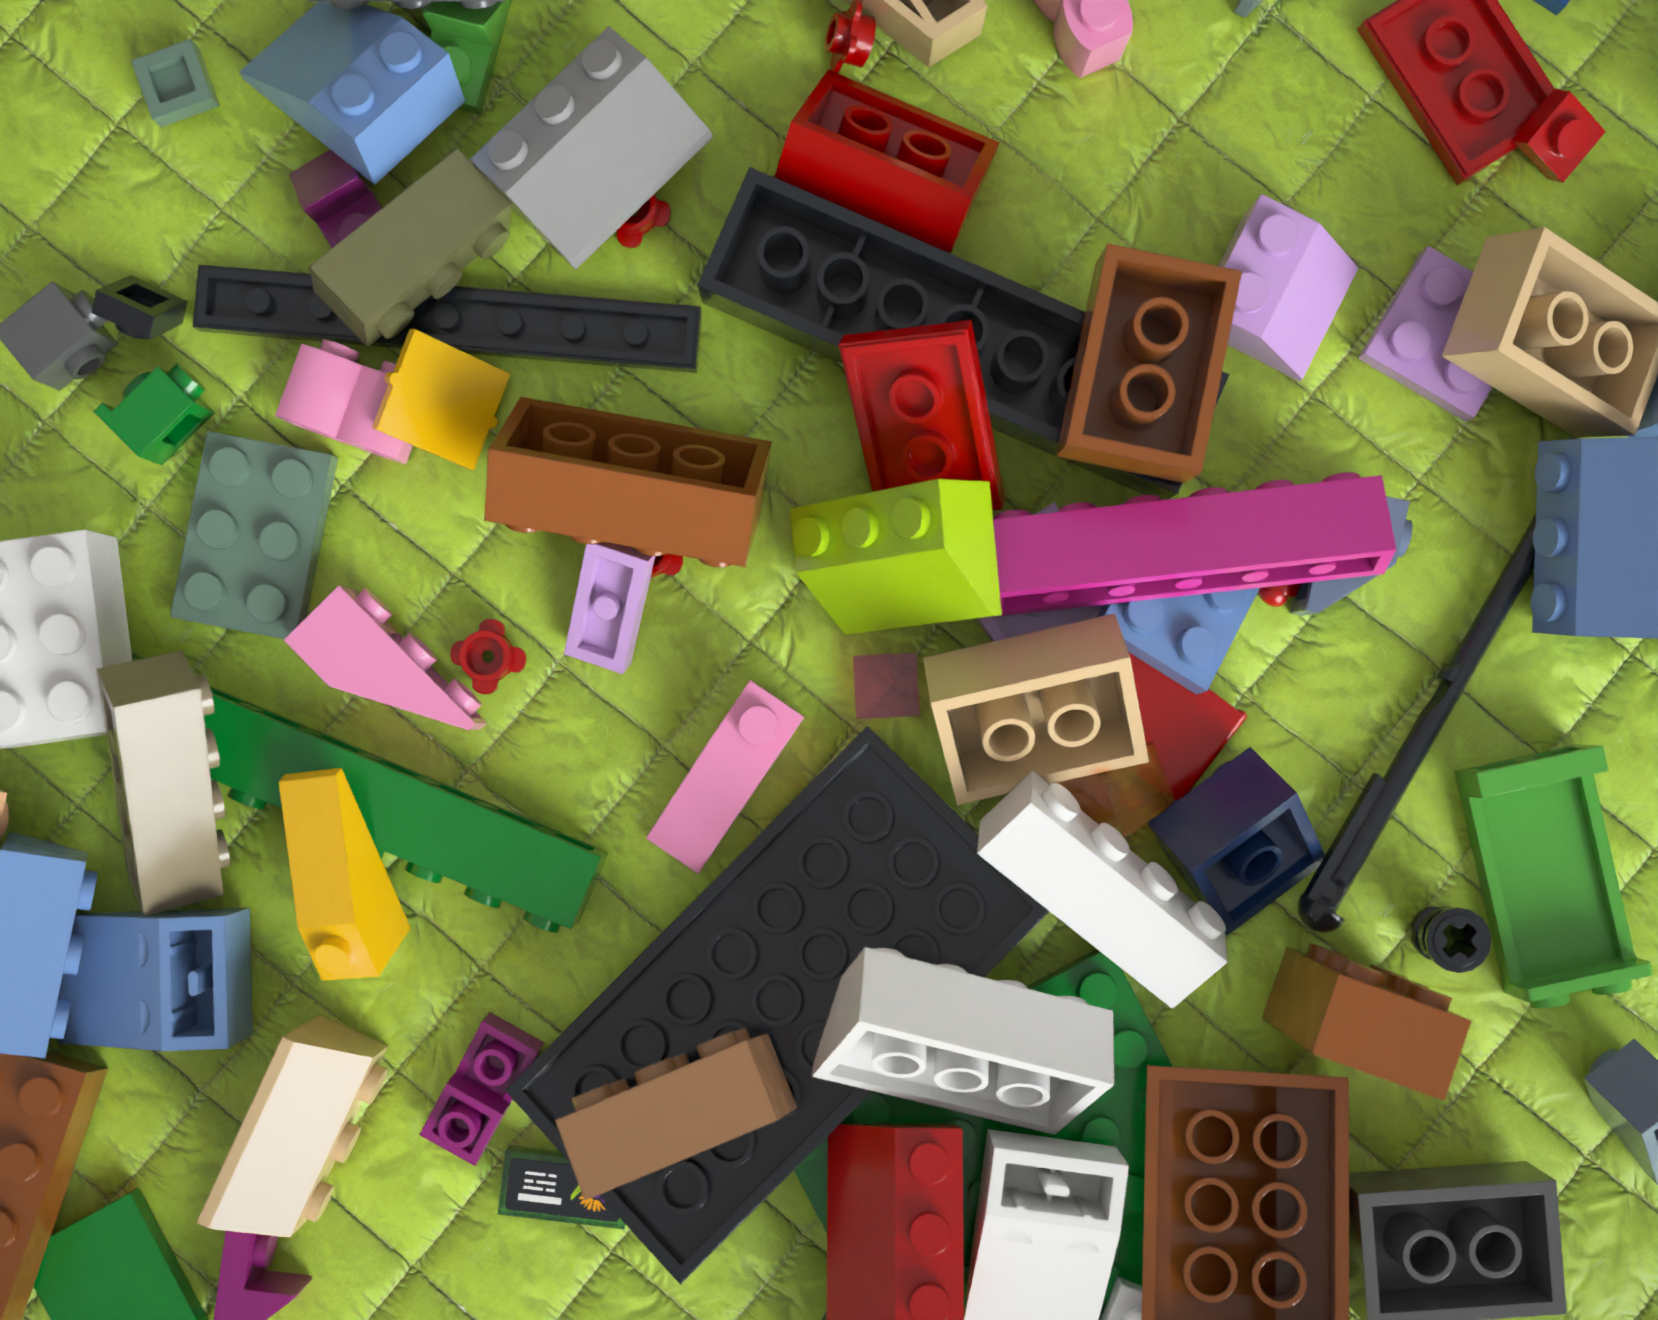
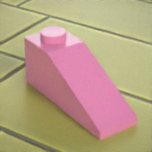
(725, 776)

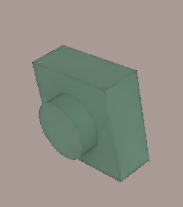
(175, 83)

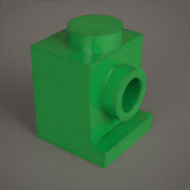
(158, 412)

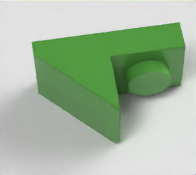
(472, 42)

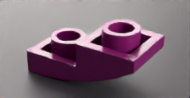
(476, 1093)

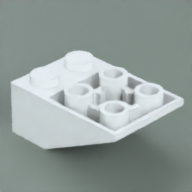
(1044, 1228)

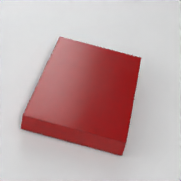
(1459, 76)
(921, 406)

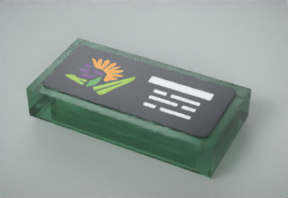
(545, 1188)

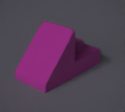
(334, 196)
(244, 1285)

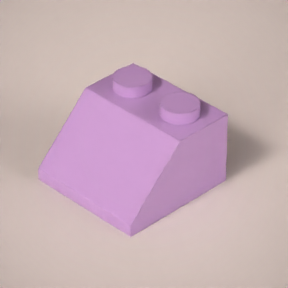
(1287, 285)

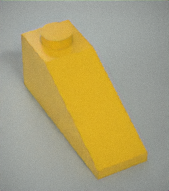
(338, 879)

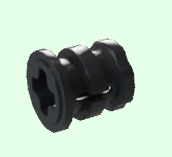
(1468, 931)

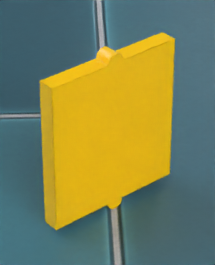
(441, 400)

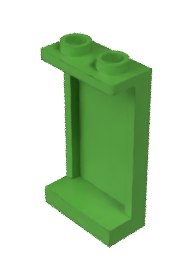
(1549, 875)

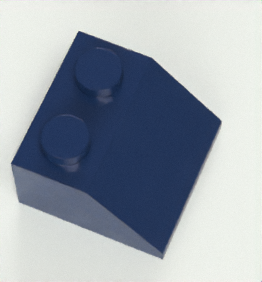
(1239, 838)

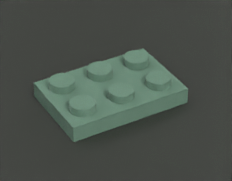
(253, 535)

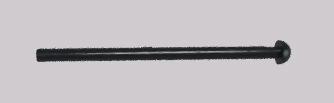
(1382, 795)

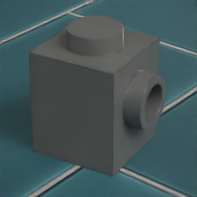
(57, 336)

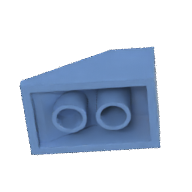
(359, 83)

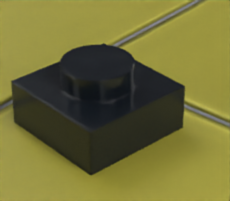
(139, 308)

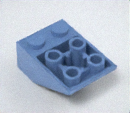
(161, 980)

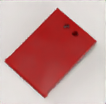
(1182, 725)

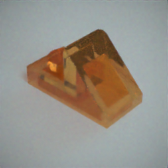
(1124, 795)

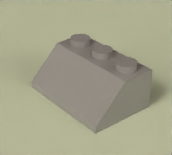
(592, 147)

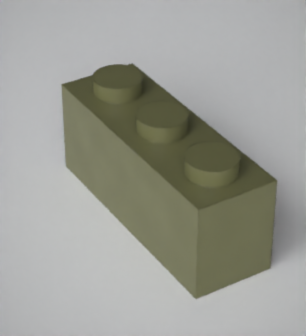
(412, 249)

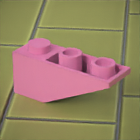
(362, 654)

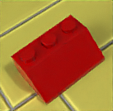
(886, 160)
(895, 1222)

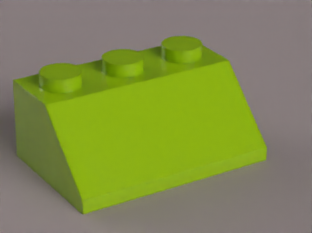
(900, 555)

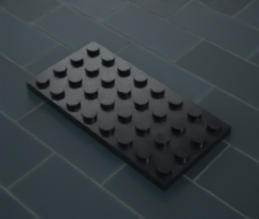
(763, 948)

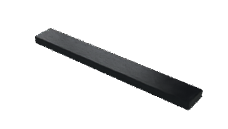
(465, 318)

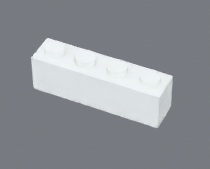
(1103, 889)

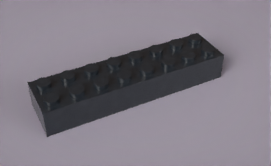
(832, 273)

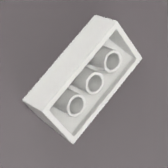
(965, 1042)

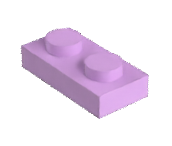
(609, 605)

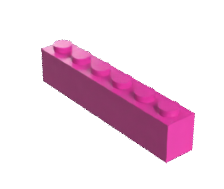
(1193, 544)

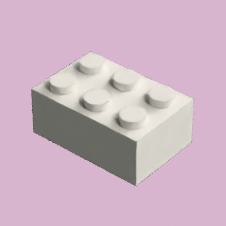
(56, 627)

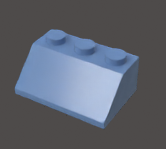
(1596, 538)
(38, 907)

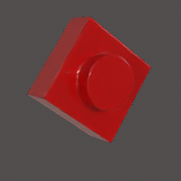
(1559, 135)

